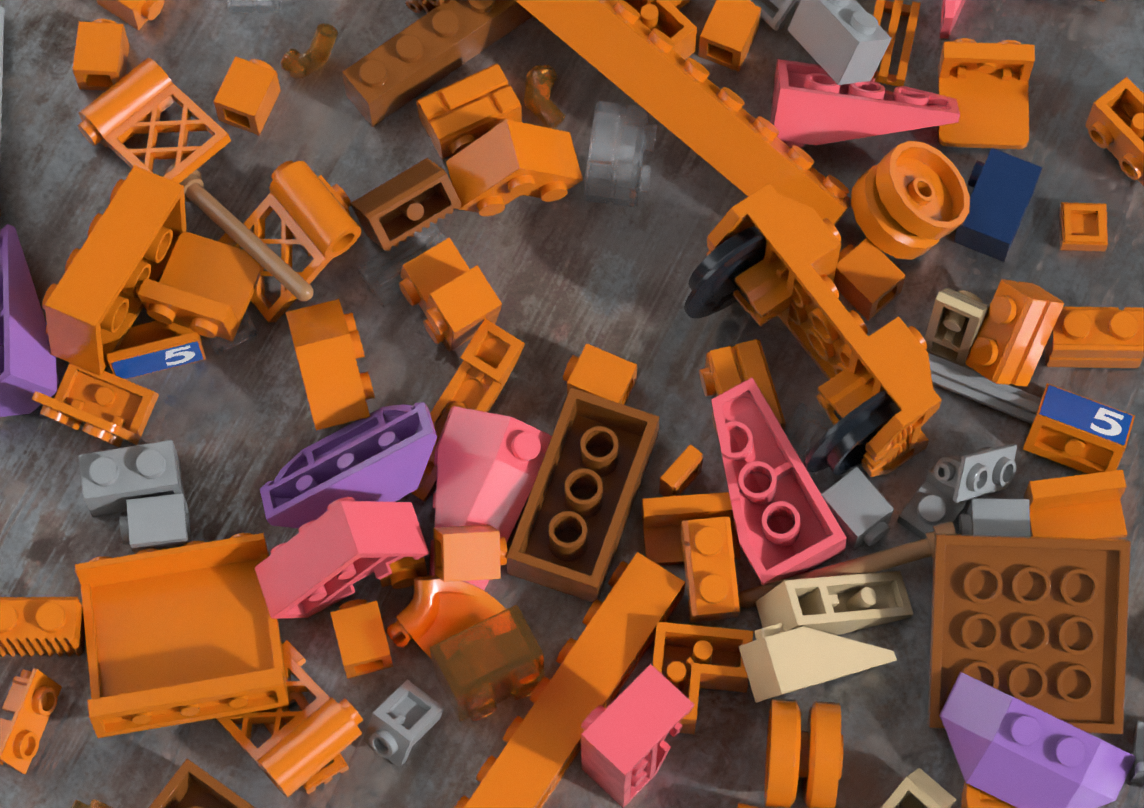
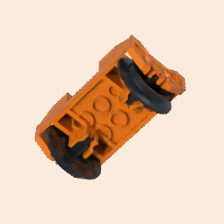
(784, 263)

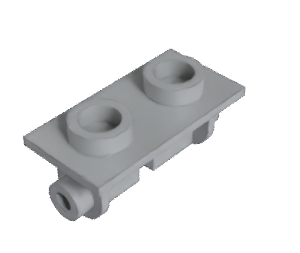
(978, 472)

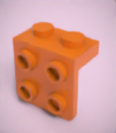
(990, 93)
(203, 287)
(105, 403)

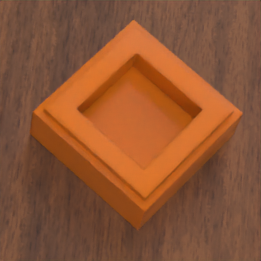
(1083, 226)
(681, 472)

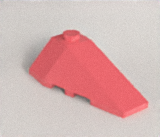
(818, 111)
(485, 471)
(773, 499)

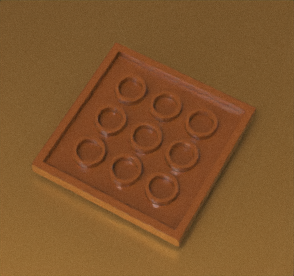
(1034, 623)

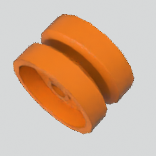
(910, 200)
(803, 754)

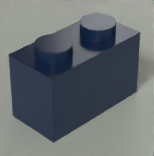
(997, 203)

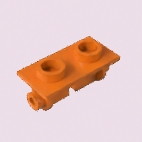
(32, 702)

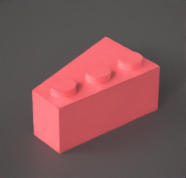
(335, 553)
(626, 740)

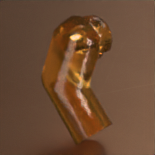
(314, 57)
(537, 95)

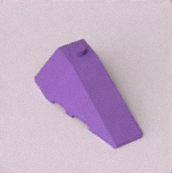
(24, 345)

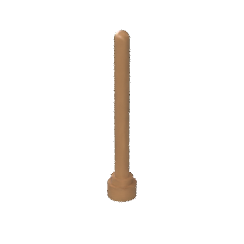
(243, 236)
(861, 565)

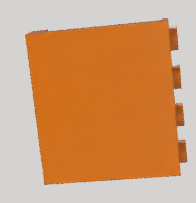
(180, 636)

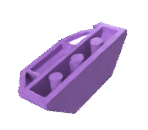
(366, 460)
(1028, 753)

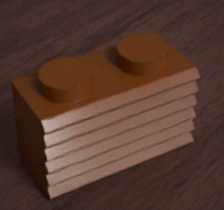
(406, 204)

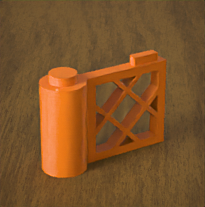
(136, 107)
(309, 214)
(307, 739)

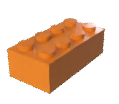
(100, 285)

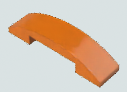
(474, 386)

